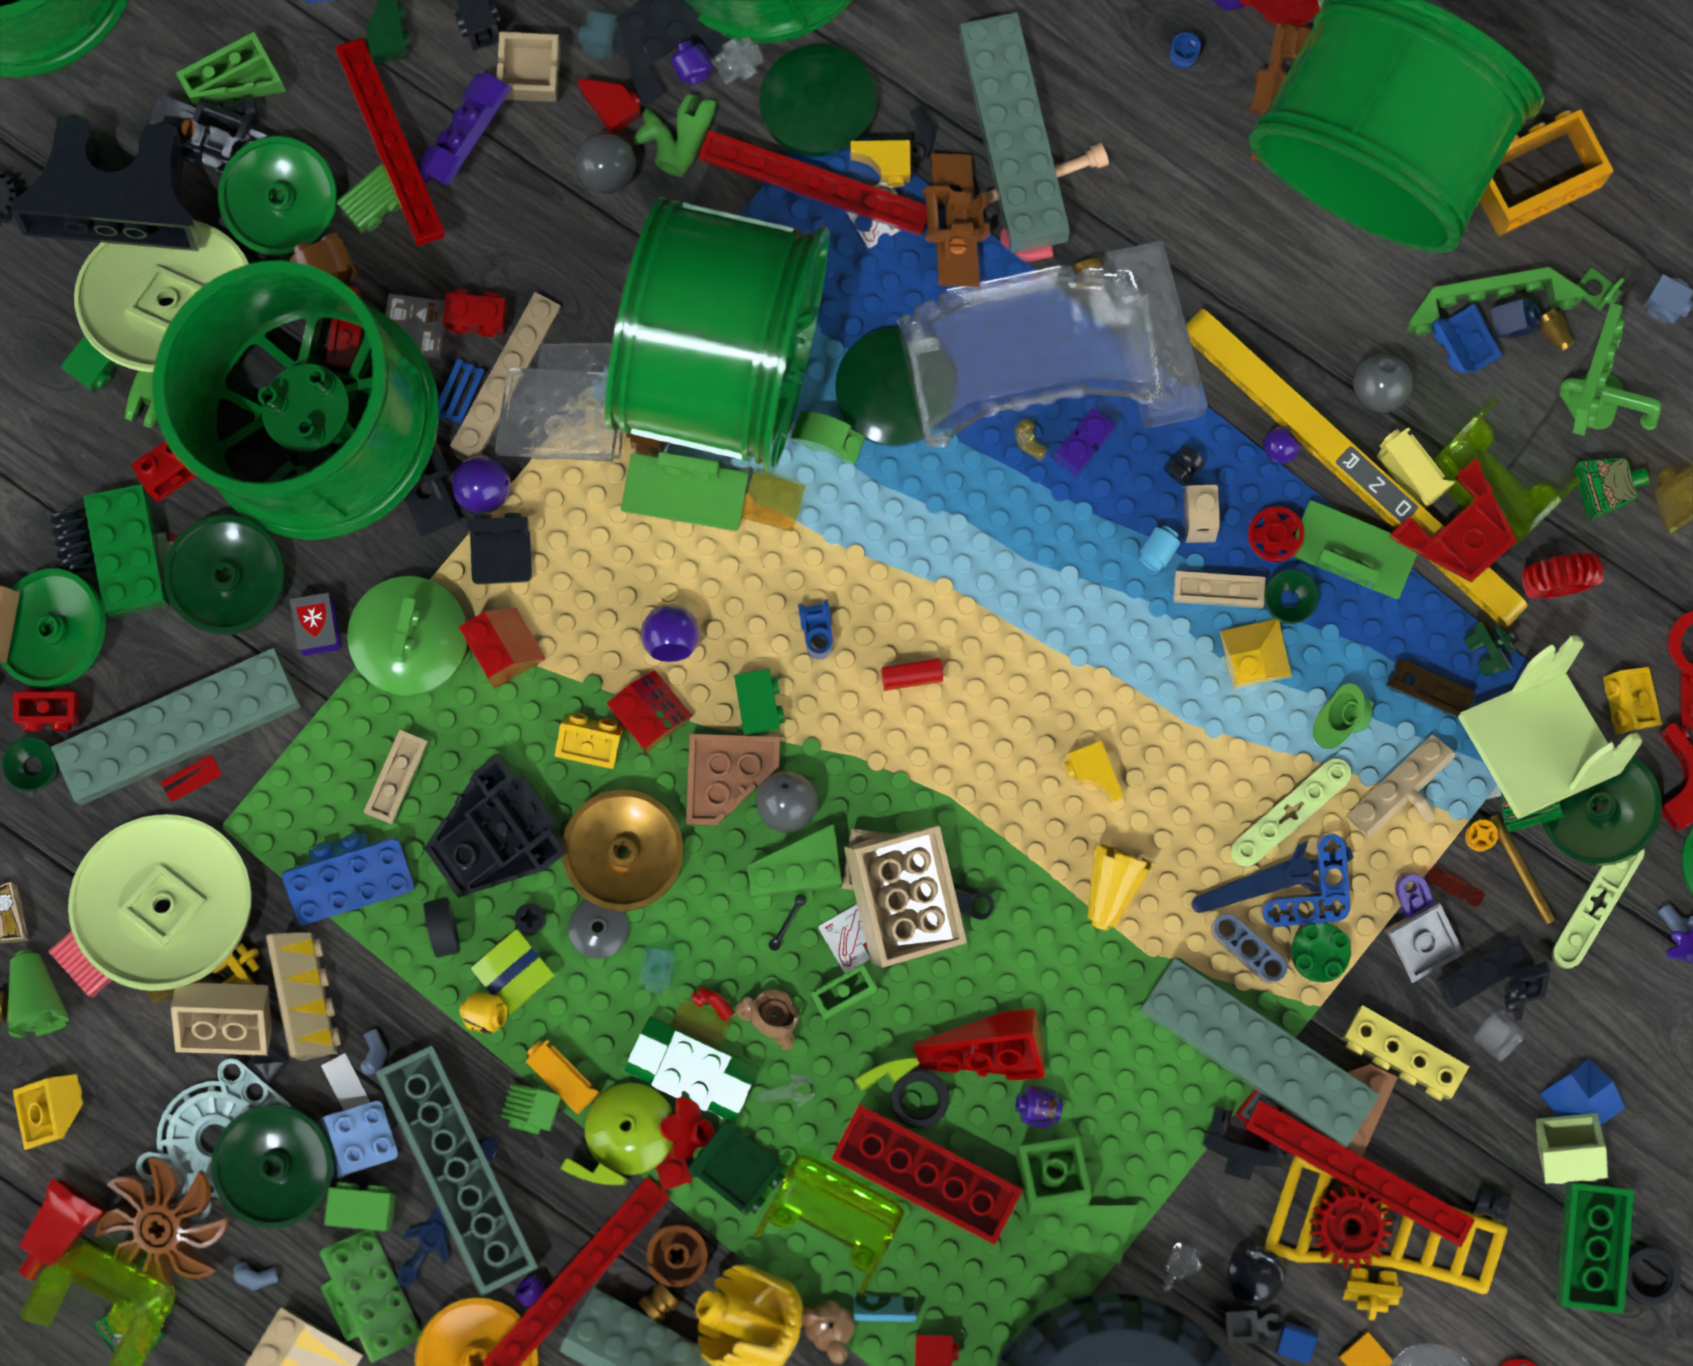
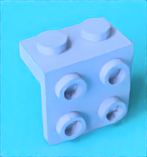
(359, 1138)

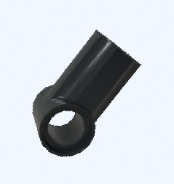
(966, 899)

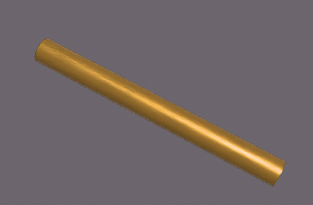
(1522, 870)

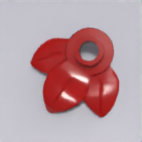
(682, 1129)

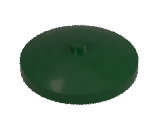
(817, 100)
(877, 390)
(224, 575)
(1610, 818)
(273, 1166)

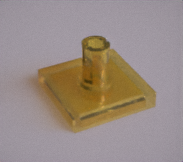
(1675, 498)

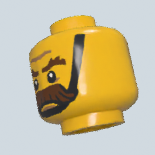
(483, 1012)

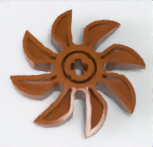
(158, 1209)

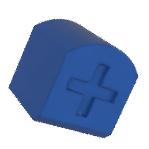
(1296, 1342)

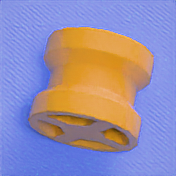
(1485, 832)

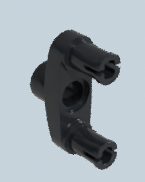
(1240, 1158)

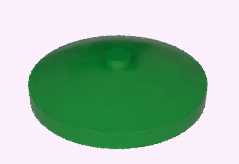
(277, 195)
(55, 629)

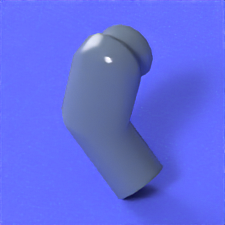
(1673, 919)
(376, 1055)
(245, 1276)

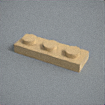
(1219, 589)
(395, 777)

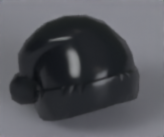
(1255, 1275)

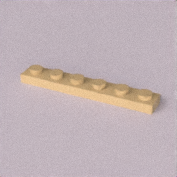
(517, 353)

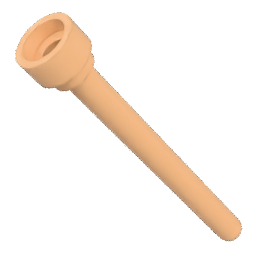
(1094, 157)

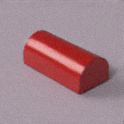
(911, 674)

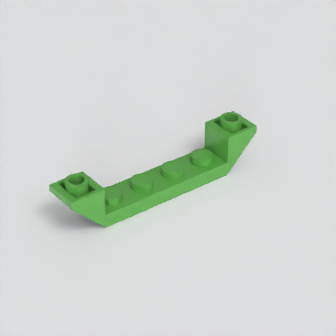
(1560, 292)

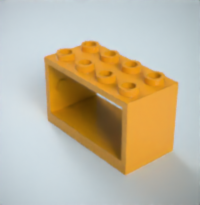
(1590, 152)

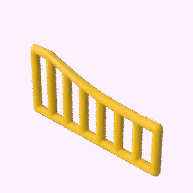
(1396, 1259)

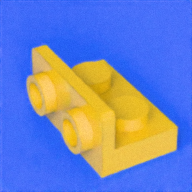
(1632, 700)
(588, 740)

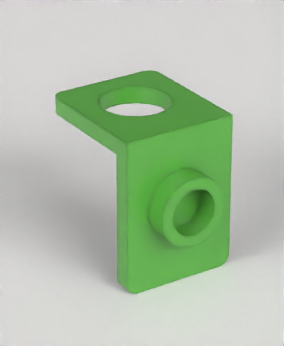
(1609, 291)

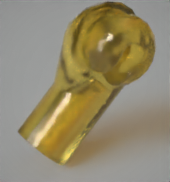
(1026, 441)

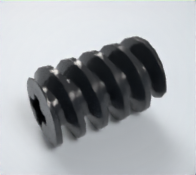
(72, 541)

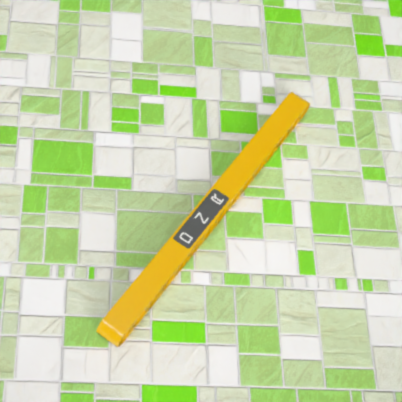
(1338, 454)

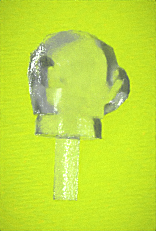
(1181, 1263)

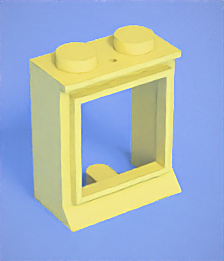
(1413, 468)

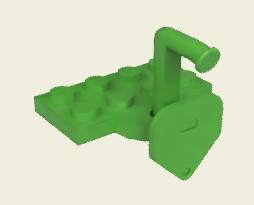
(1597, 395)

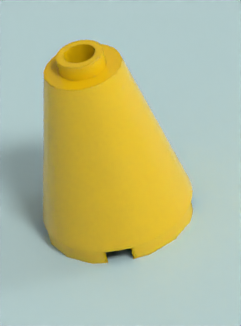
(1114, 884)

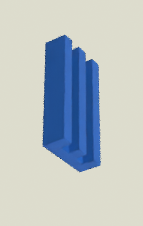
(469, 368)

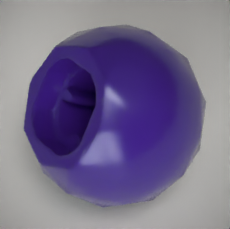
(1281, 445)

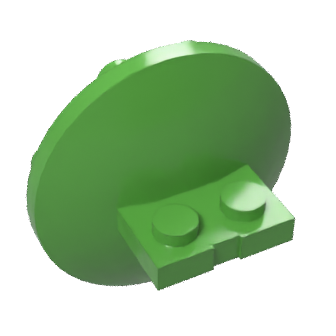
(407, 636)

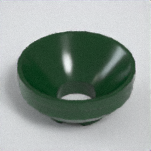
(1298, 583)
(18, 754)

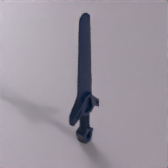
(1278, 877)
(435, 1231)

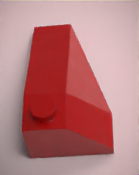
(996, 1045)

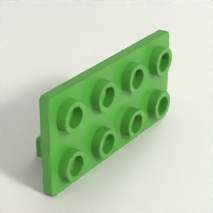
(684, 490)
(1354, 550)
(367, 1296)

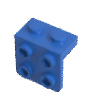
(1467, 340)

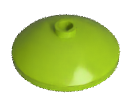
(643, 1144)

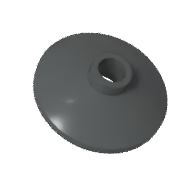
(597, 944)

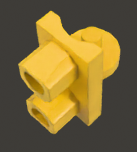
(237, 965)
(1372, 1296)

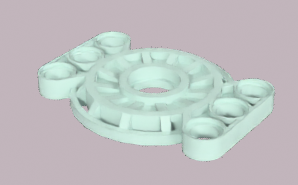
(197, 1114)

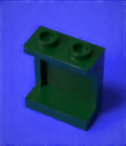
(737, 1169)

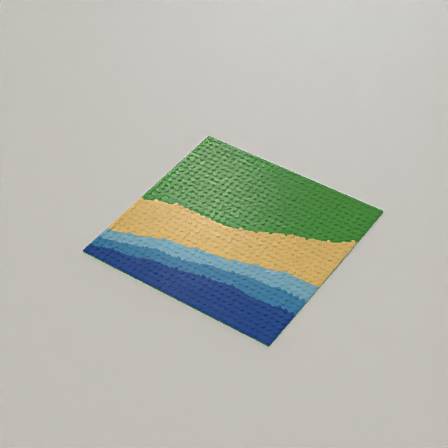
(1043, 649)

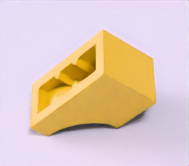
(887, 158)
(1093, 767)

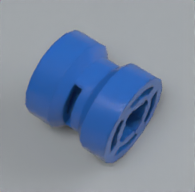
(1188, 45)

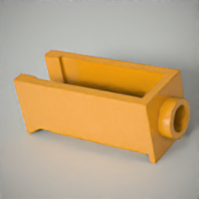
(561, 1076)

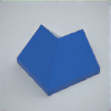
(1584, 1091)

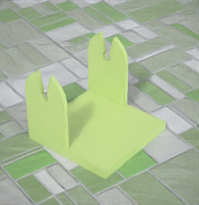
(1543, 736)

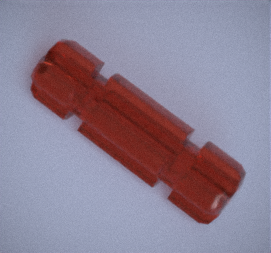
(1455, 886)

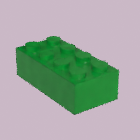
(125, 550)
(1594, 1248)

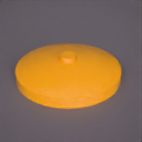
(466, 1333)

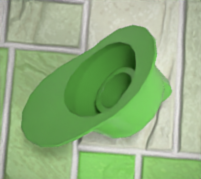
(1343, 715)

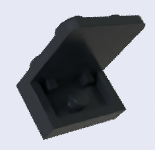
(500, 549)

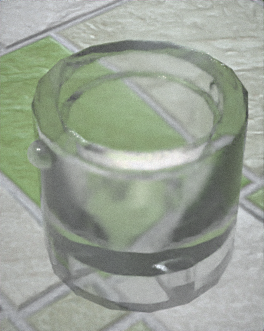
(1499, 1035)

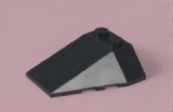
(496, 831)

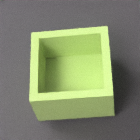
(1571, 1148)

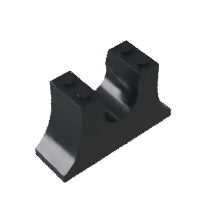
(109, 207)

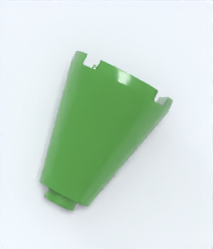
(33, 997)

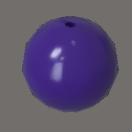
(481, 484)
(670, 633)

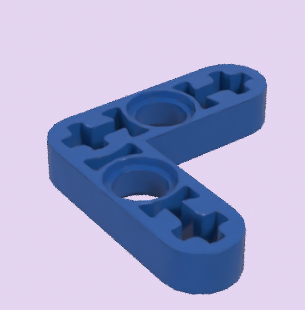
(1327, 892)

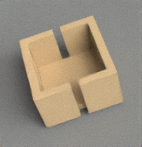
(530, 65)

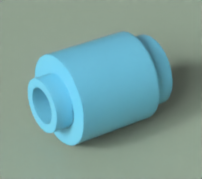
(1159, 548)

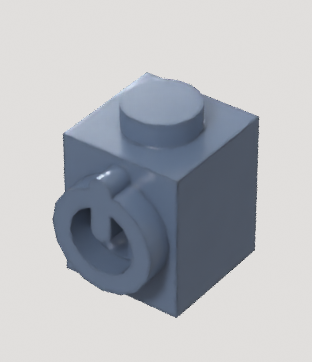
(1669, 300)

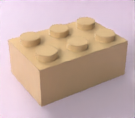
(222, 1018)

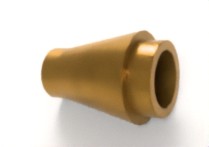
(1556, 329)

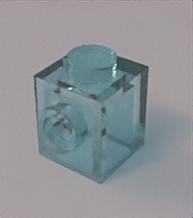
(598, 35)
(657, 970)

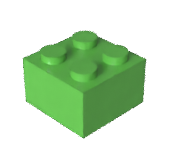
(1053, 1176)
(360, 1209)

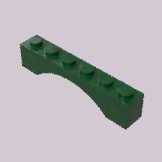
(386, 33)

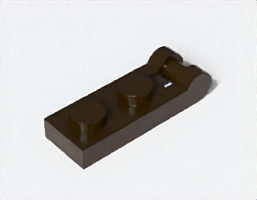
(1430, 689)

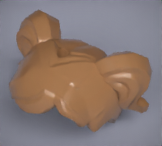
(760, 1012)
(829, 1339)

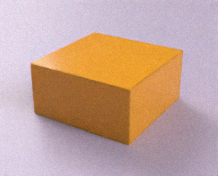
(1365, 1352)

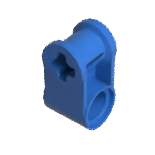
(816, 623)

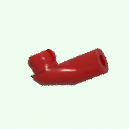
(716, 1001)

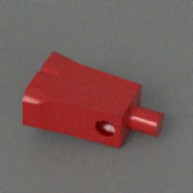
(57, 1226)

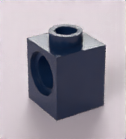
(1516, 319)

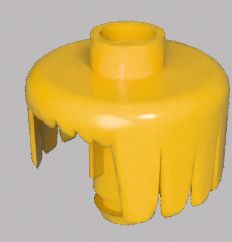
(751, 1320)

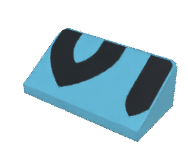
(884, 1308)

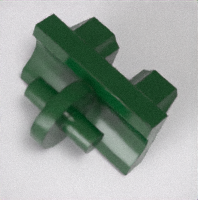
(1483, 636)

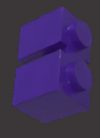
(1077, 448)

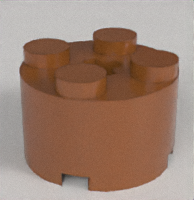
(327, 255)
(675, 1238)

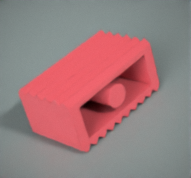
(73, 961)

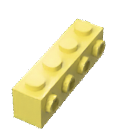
(1404, 1053)

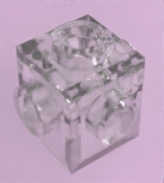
(738, 60)

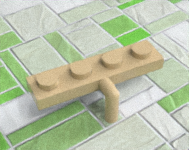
(1402, 787)

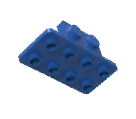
(347, 877)

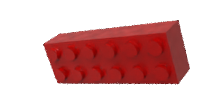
(926, 1175)

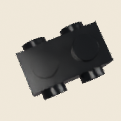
(478, 22)

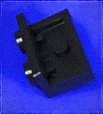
(1525, 985)

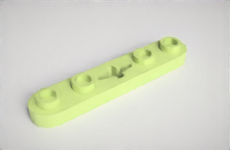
(1269, 832)
(1582, 927)

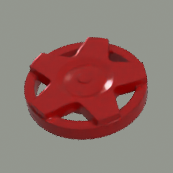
(1276, 534)

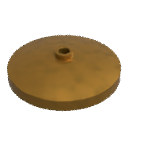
(619, 821)

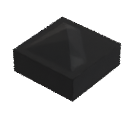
(268, 1066)

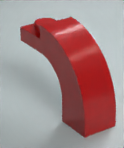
(1679, 809)

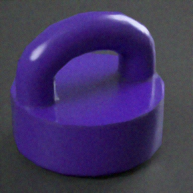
(529, 1290)

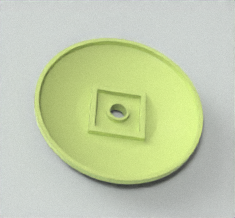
(122, 290)
(151, 862)

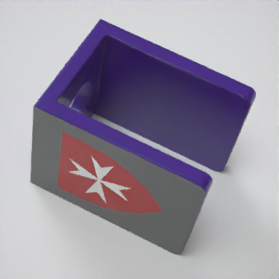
(315, 624)

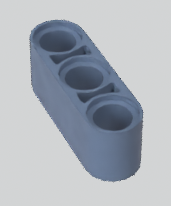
(1263, 953)

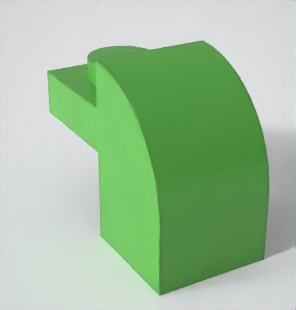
(828, 435)

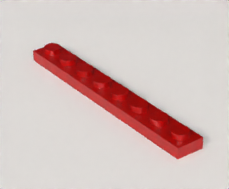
(390, 142)
(814, 183)
(1359, 1173)
(578, 1276)

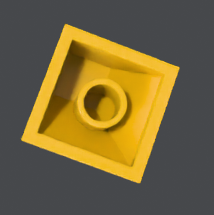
(1255, 654)
(47, 1109)

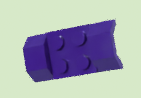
(469, 121)

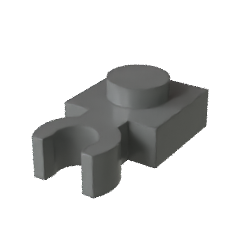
(1244, 1326)

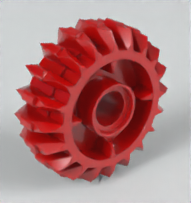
(1562, 576)
(1369, 1227)

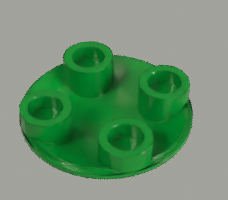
(1321, 952)

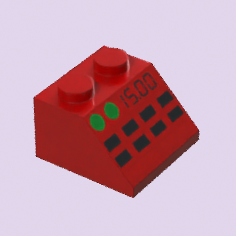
(648, 710)

